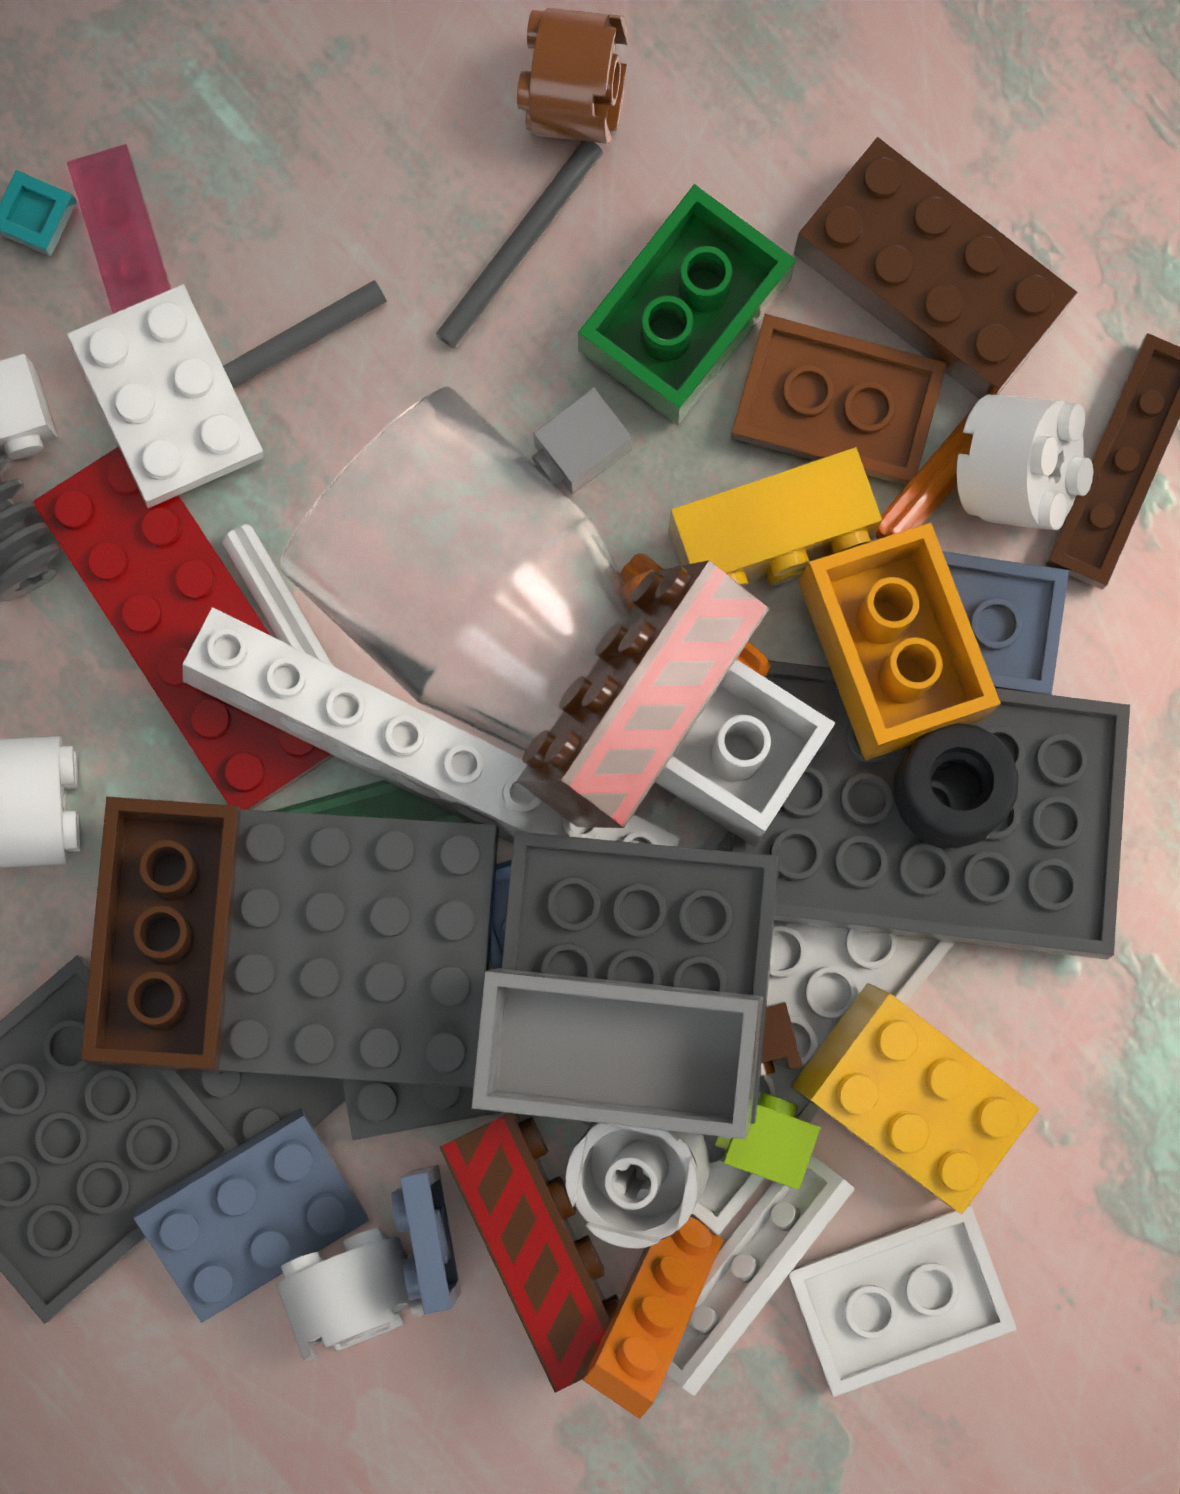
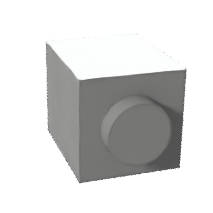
(581, 442)

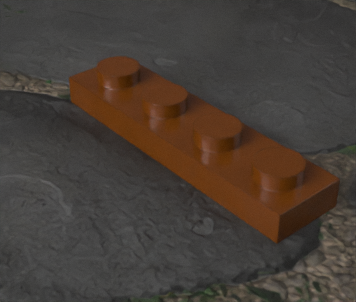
(1122, 465)

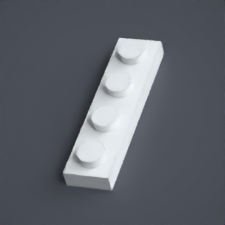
(754, 1267)

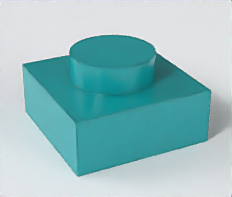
(34, 212)

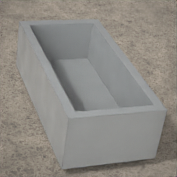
(617, 1052)

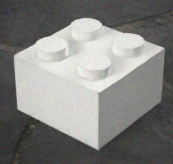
(745, 753)

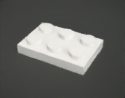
(165, 396)
(901, 1300)

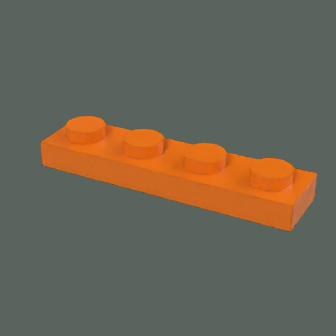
(653, 1317)

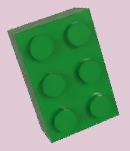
(685, 304)

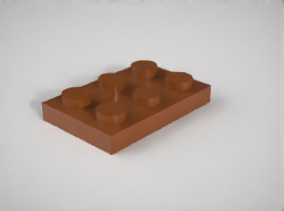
(833, 393)

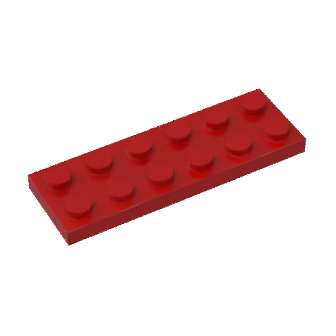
(156, 588)

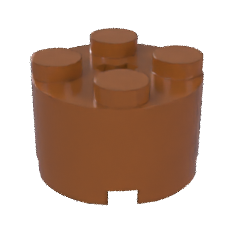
(574, 75)

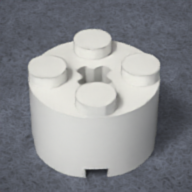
(1024, 461)
(34, 802)
(630, 1209)
(347, 1295)

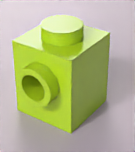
(776, 1144)

